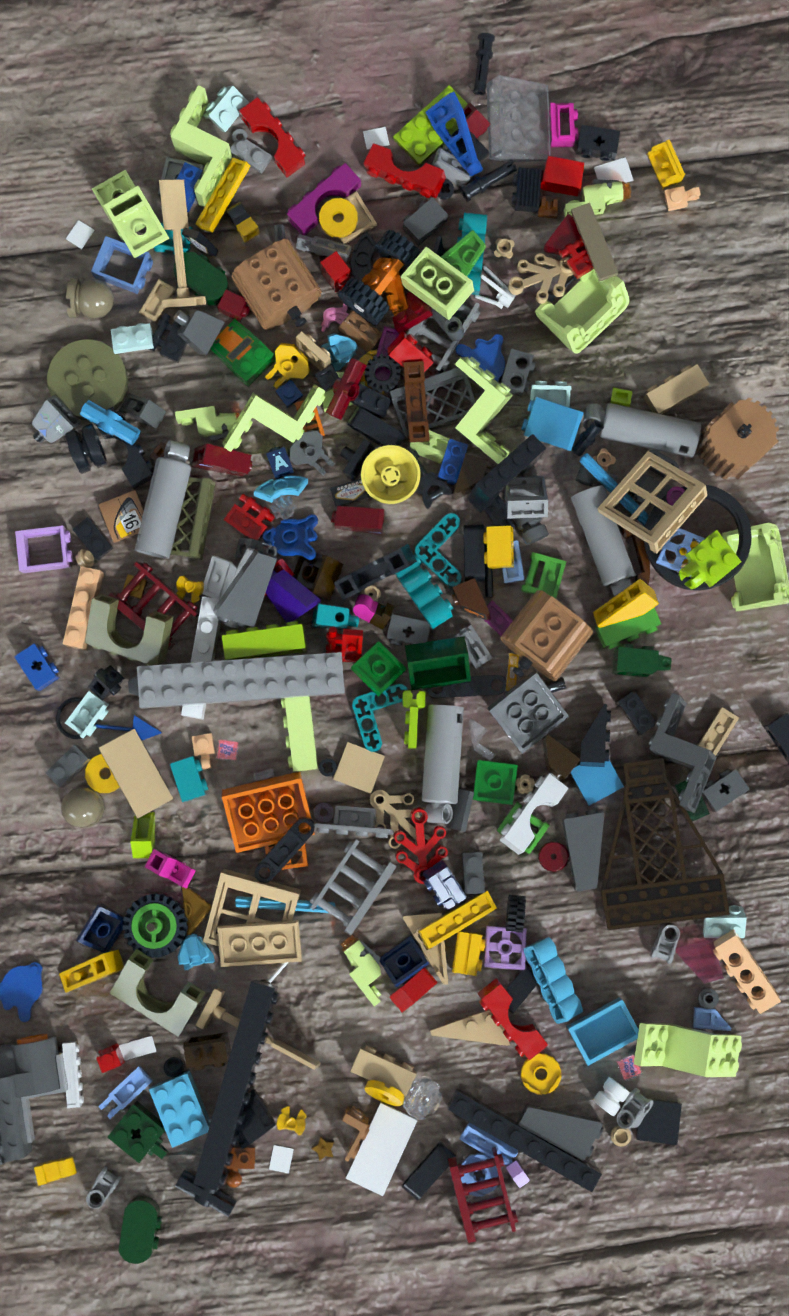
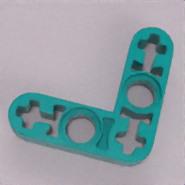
(433, 546)
(372, 706)

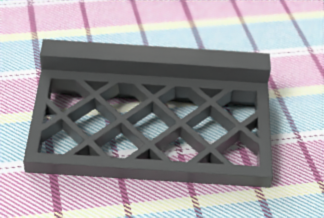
(431, 383)

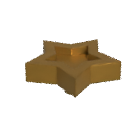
(323, 1148)

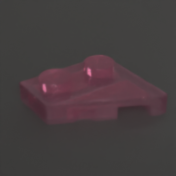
(701, 960)

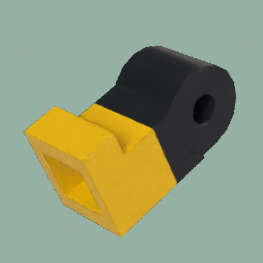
(243, 222)

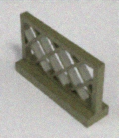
(201, 519)

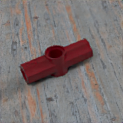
(346, 389)

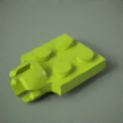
(709, 561)
(411, 716)

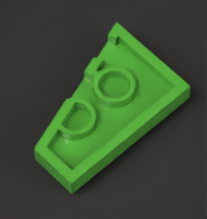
(465, 253)

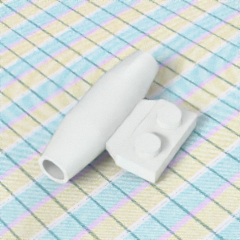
(220, 576)

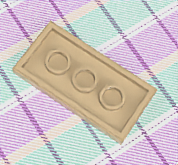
(135, 773)
(259, 943)

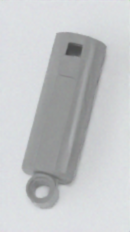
(645, 428)
(164, 501)
(604, 540)
(442, 761)

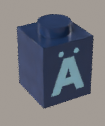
(279, 462)

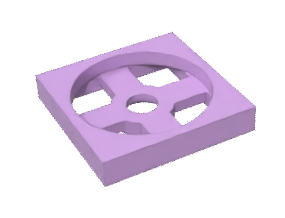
(515, 948)

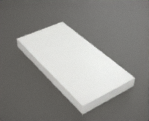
(381, 1149)

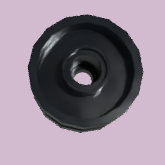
(86, 448)

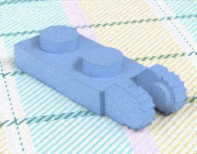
(127, 1090)
(485, 1142)

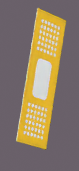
(511, 676)

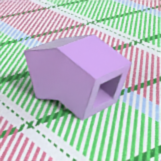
(517, 1174)

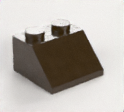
(471, 472)
(318, 574)
(558, 758)

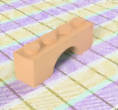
(87, 587)

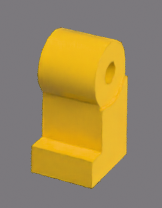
(54, 1170)

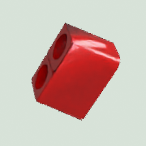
(562, 176)

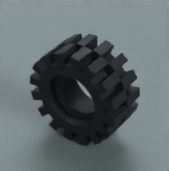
(382, 361)
(515, 913)

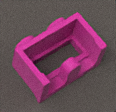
(562, 140)

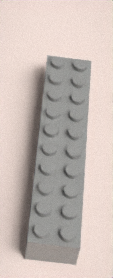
(240, 680)

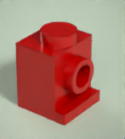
(110, 1058)

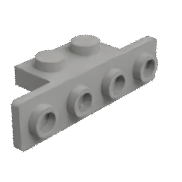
(354, 820)

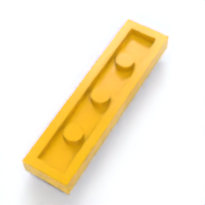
(222, 195)
(457, 919)

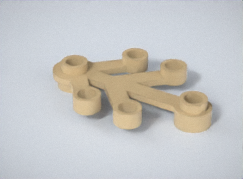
(542, 275)
(396, 816)

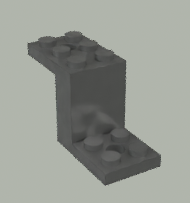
(682, 752)

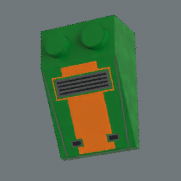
(242, 352)

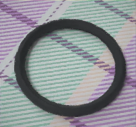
(58, 718)

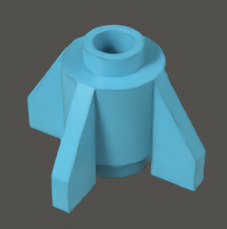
(341, 350)
(194, 952)

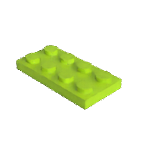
(418, 135)

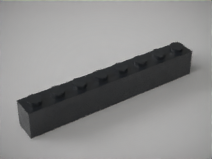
(523, 1140)

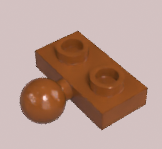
(242, 1159)

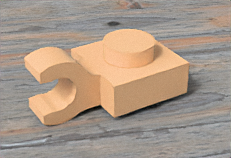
(677, 197)
(203, 746)

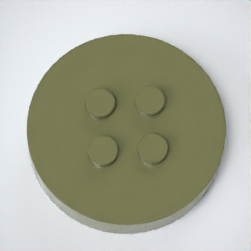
(85, 373)

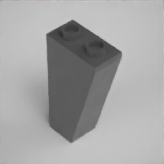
(246, 592)
(583, 844)
(563, 1129)

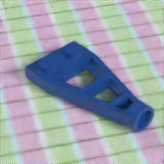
(442, 112)

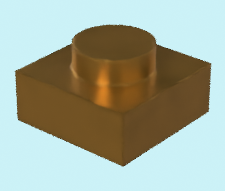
(139, 589)

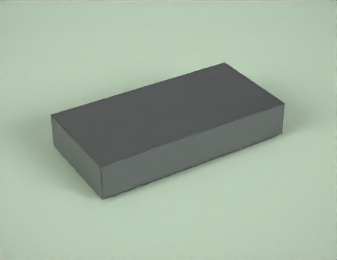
(461, 810)

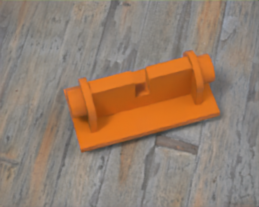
(396, 295)

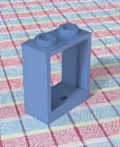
(104, 257)

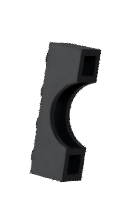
(135, 468)
(375, 571)

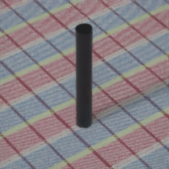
(488, 579)

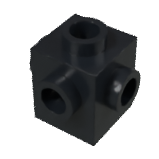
(106, 678)

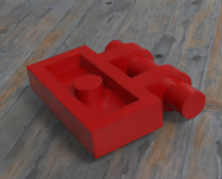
(580, 262)
(246, 523)
(351, 643)

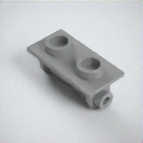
(476, 649)

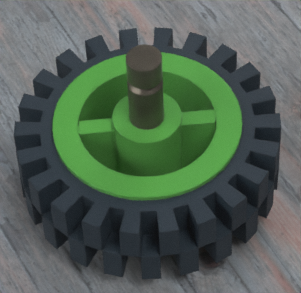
(155, 925)

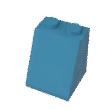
(552, 423)

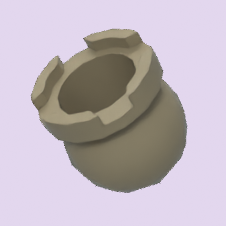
(90, 298)
(82, 807)

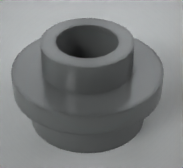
(701, 998)

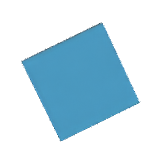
(596, 781)

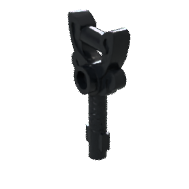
(428, 480)

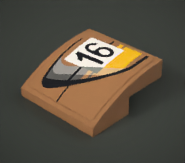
(122, 515)

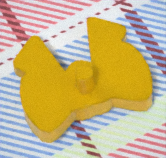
(184, 585)
(285, 1122)

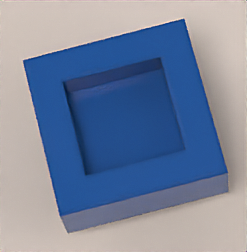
(289, 393)

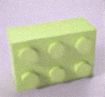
(437, 283)

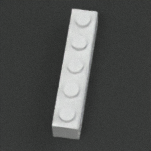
(73, 1074)

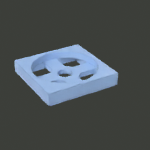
(676, 566)

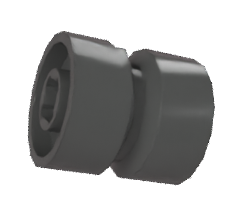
(532, 529)

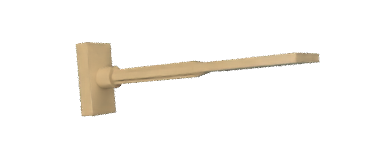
(175, 218)
(213, 1009)

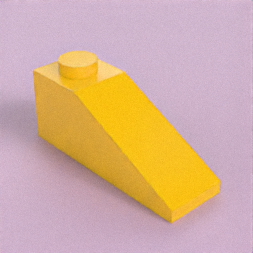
(628, 604)
(92, 970)

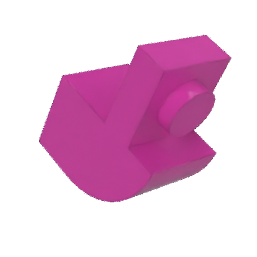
(170, 868)

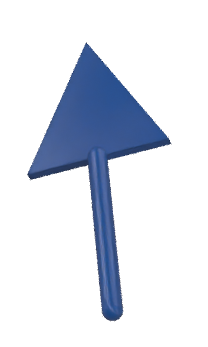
(142, 728)

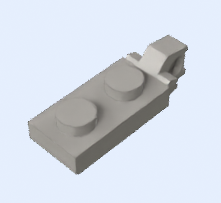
(323, 246)

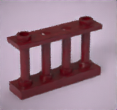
(134, 612)
(463, 1189)

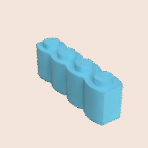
(553, 981)

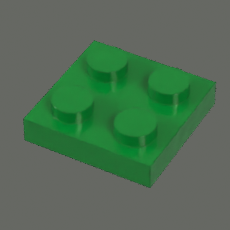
(378, 668)
(495, 782)

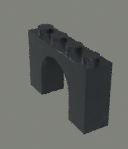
(517, 462)

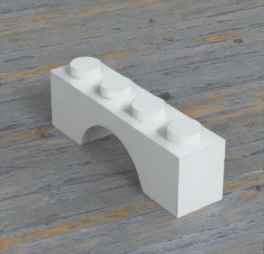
(519, 833)

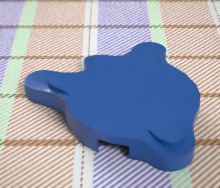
(487, 354)
(293, 537)
(22, 989)

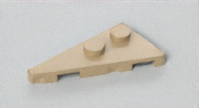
(436, 954)
(475, 1028)

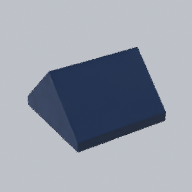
(101, 929)
(403, 961)

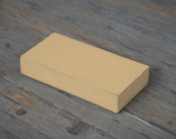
(153, 306)

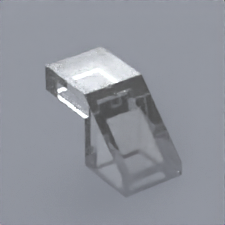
(476, 733)

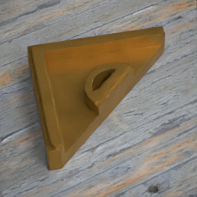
(195, 908)

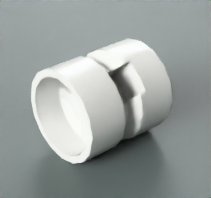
(611, 1096)

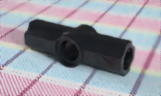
(206, 1197)

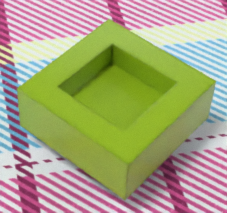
(621, 397)

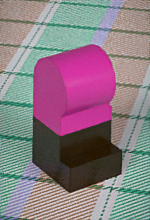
(372, 611)

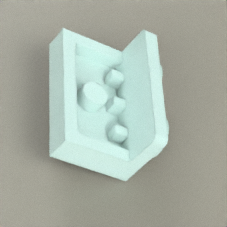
(226, 107)
(132, 338)
(555, 393)
(87, 713)
(720, 925)

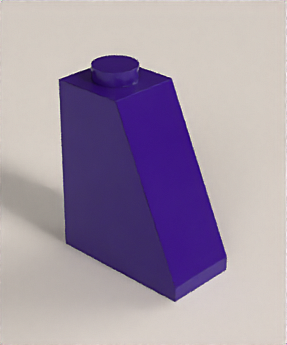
(290, 596)

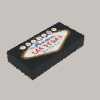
(200, 242)
(349, 493)

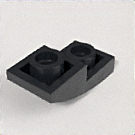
(521, 988)

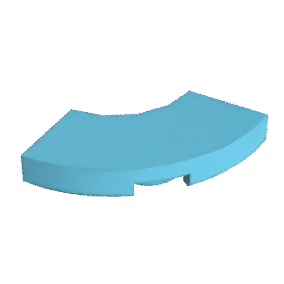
(285, 486)

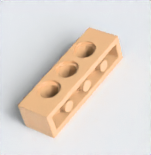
(731, 943)

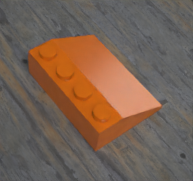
(265, 810)

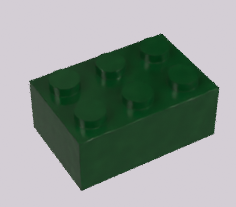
(438, 663)

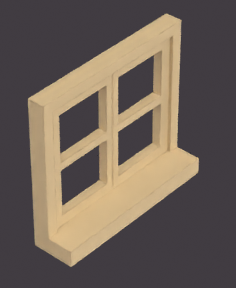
(675, 514)
(250, 885)

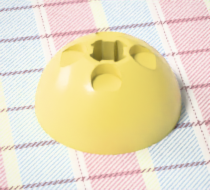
(394, 464)

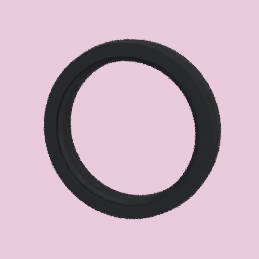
(744, 531)

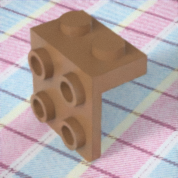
(356, 1119)

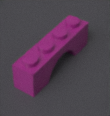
(341, 183)

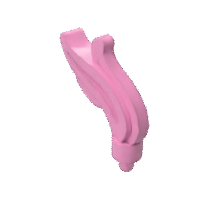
(334, 314)

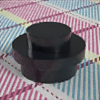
(173, 1067)

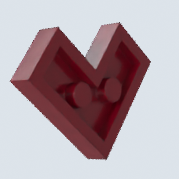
(413, 315)

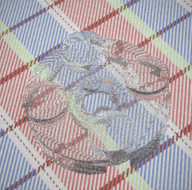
(415, 1105)

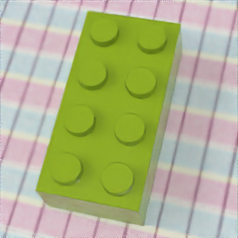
(264, 643)

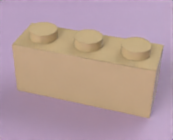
(676, 389)
(384, 1069)

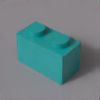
(188, 778)

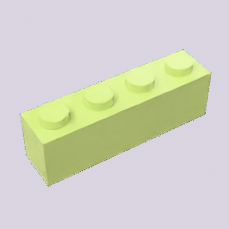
(301, 734)

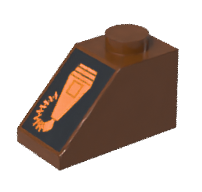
(470, 599)

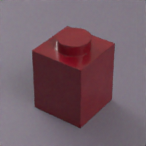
(476, 121)
(233, 306)

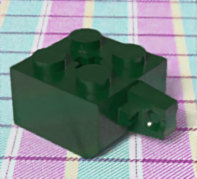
(638, 662)
(149, 1138)

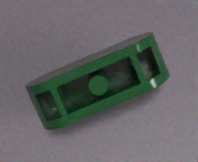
(204, 278)
(139, 1230)

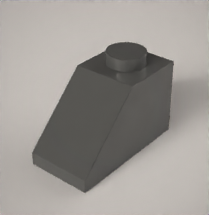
(143, 410)

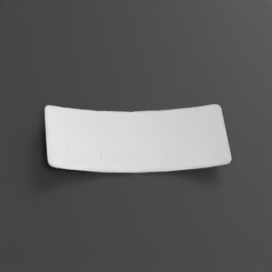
(137, 1048)

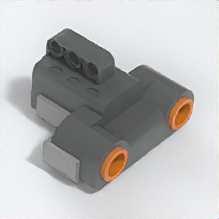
(27, 1071)

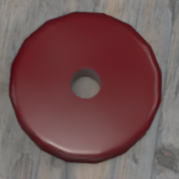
(545, 856)

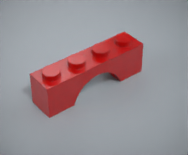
(258, 119)
(425, 180)
(526, 1037)

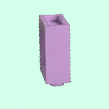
(23, 548)

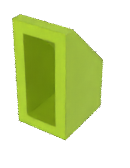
(143, 836)

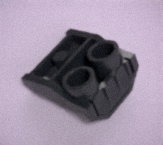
(256, 1120)

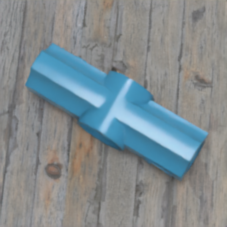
(110, 422)

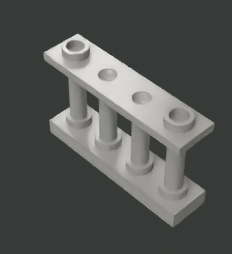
(443, 364)
(360, 904)

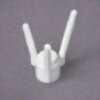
(504, 296)

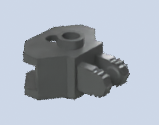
(311, 453)

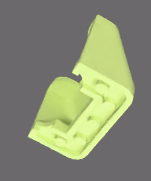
(585, 310)
(764, 575)

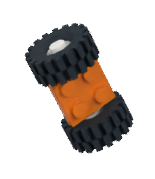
(364, 295)

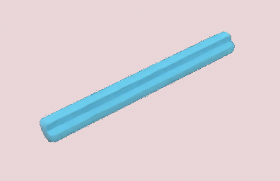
(265, 903)

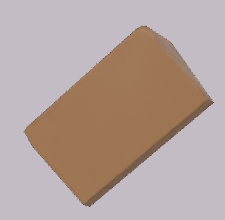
(360, 331)

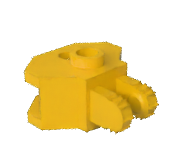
(287, 365)

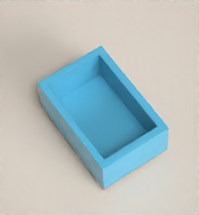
(603, 1031)
(180, 1108)

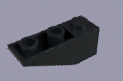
(594, 743)

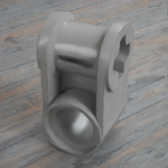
(665, 944)
(637, 1107)
(104, 1185)

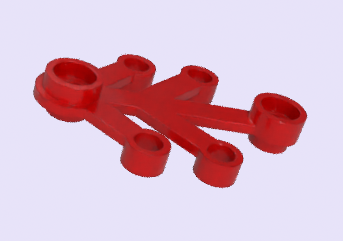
(422, 848)

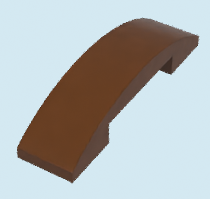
(416, 401)
(641, 555)

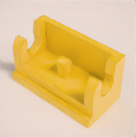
(666, 164)

